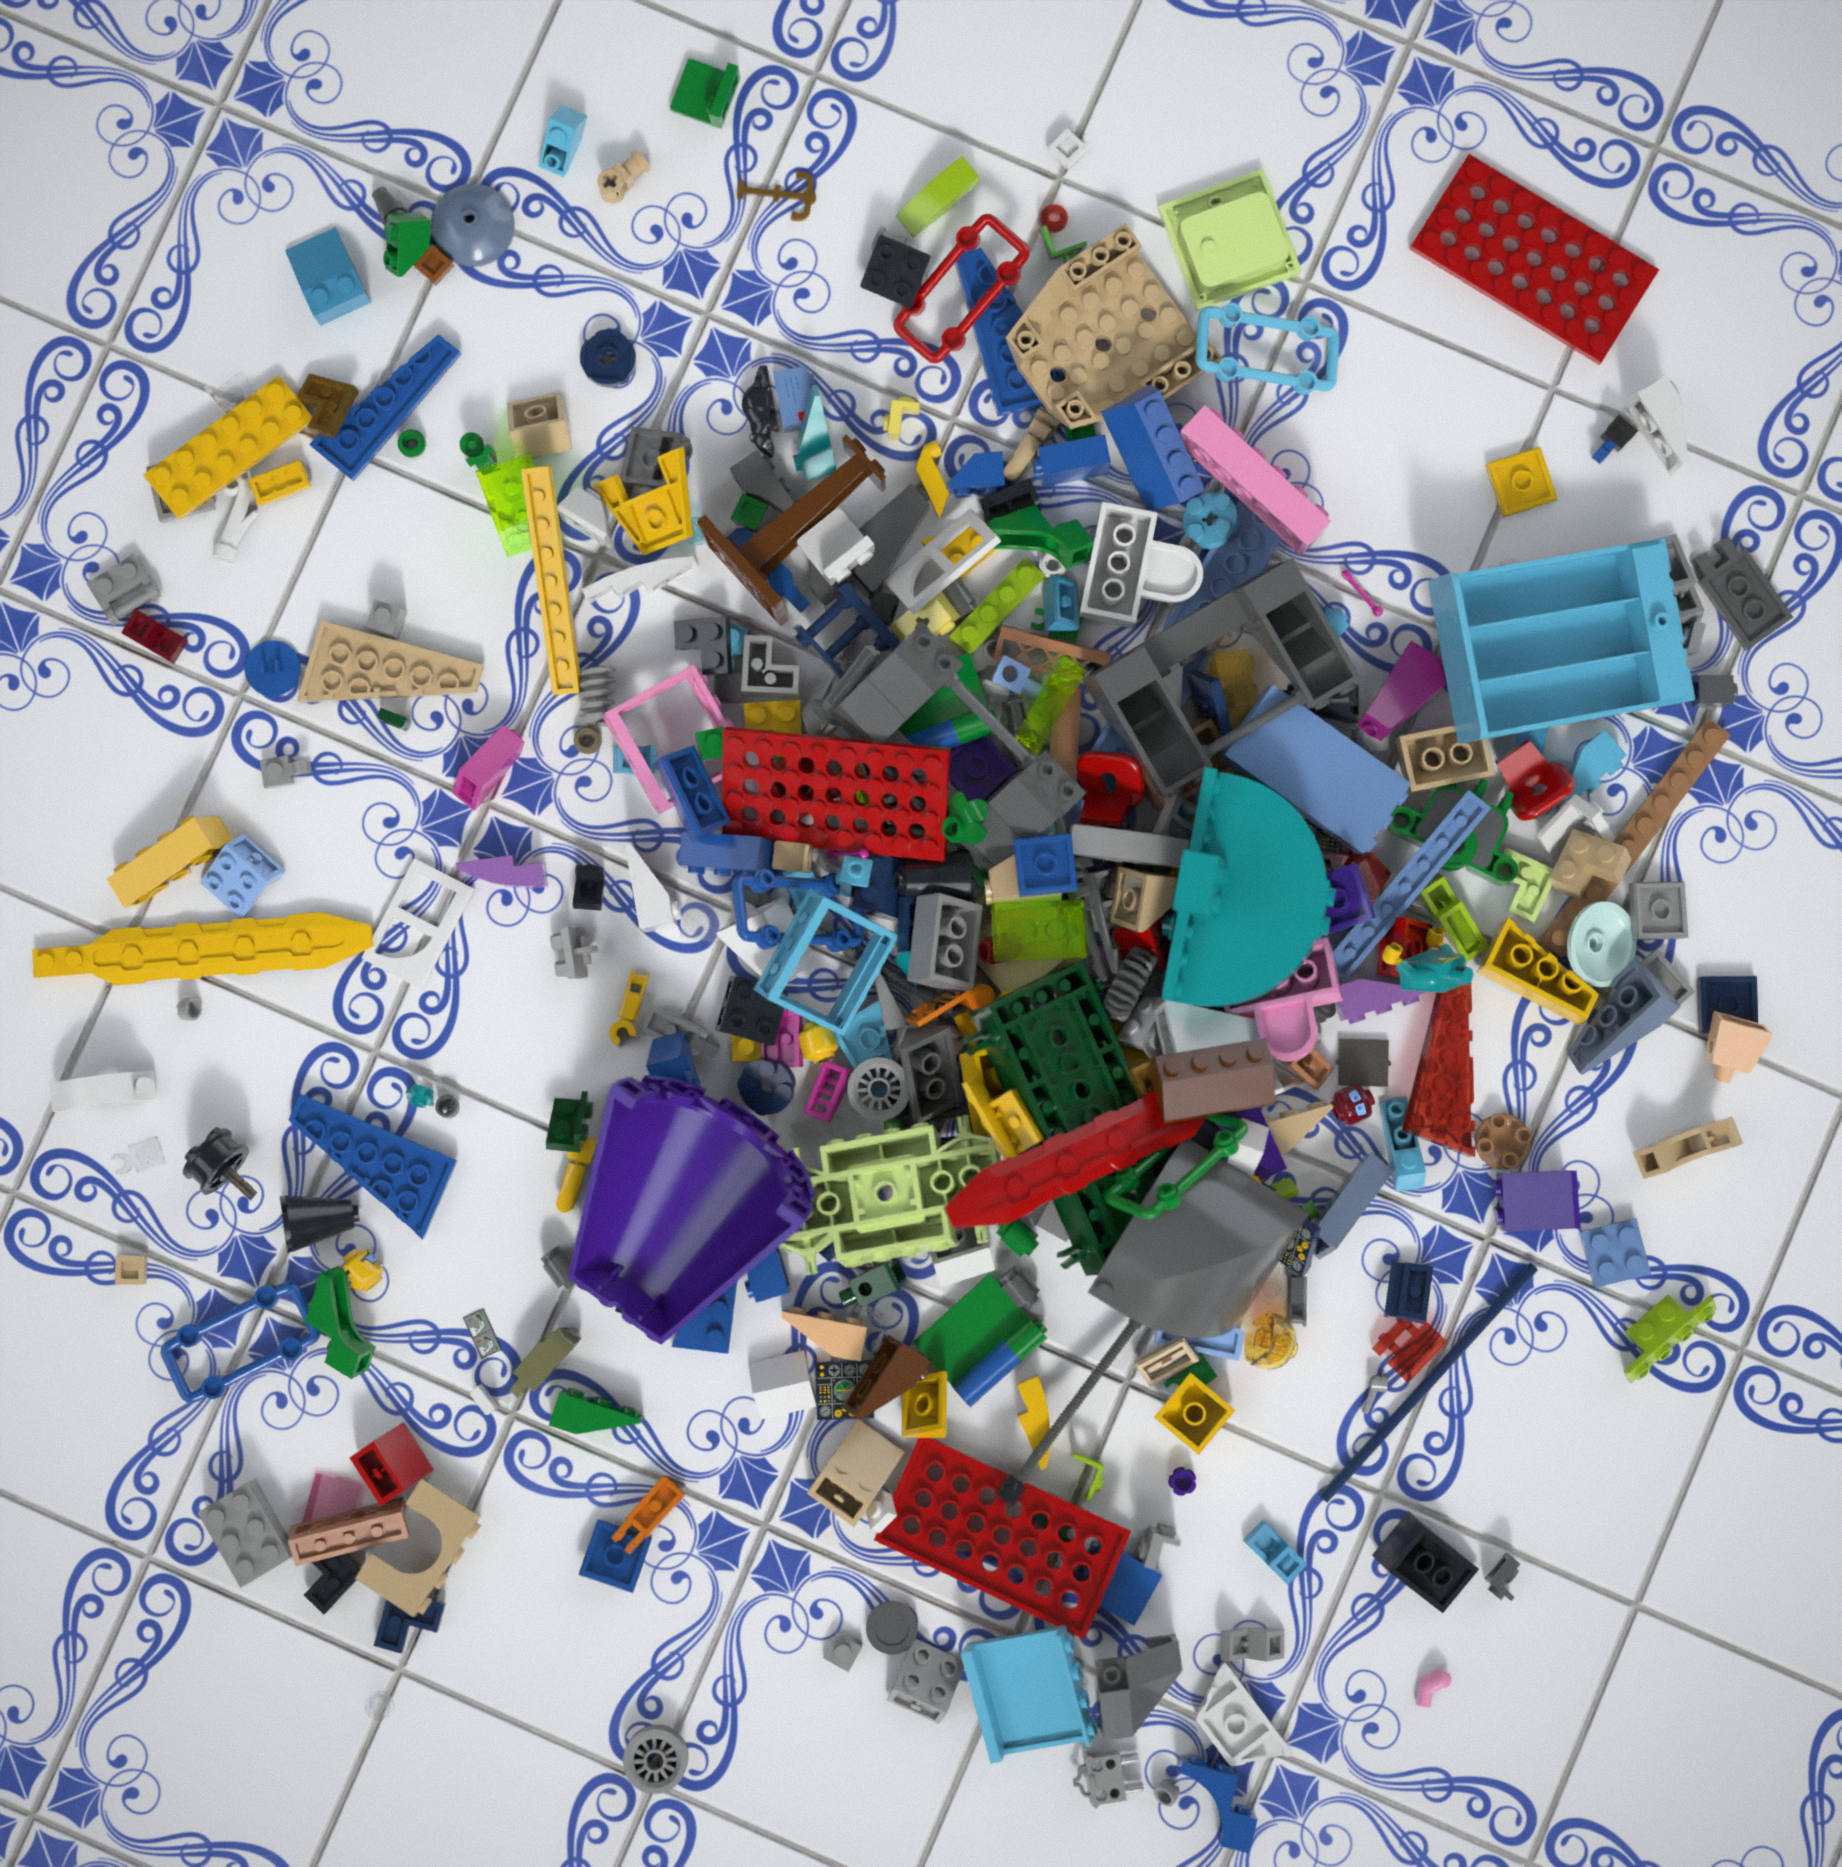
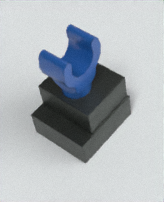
(1615, 437)

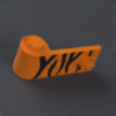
(969, 999)

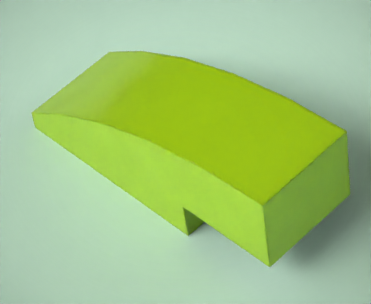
(938, 196)
(1453, 917)

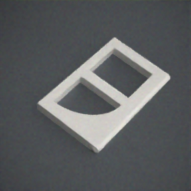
(903, 579)
(418, 967)

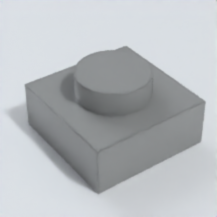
(1693, 637)
(842, 1651)

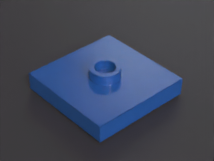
(1045, 865)
(609, 1562)

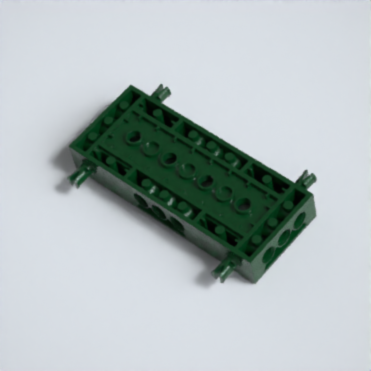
(1021, 1049)

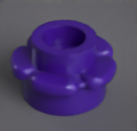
(1181, 1473)

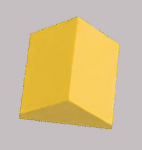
(925, 1408)

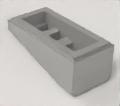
(891, 1012)

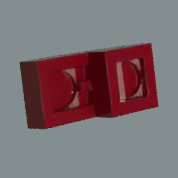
(154, 636)

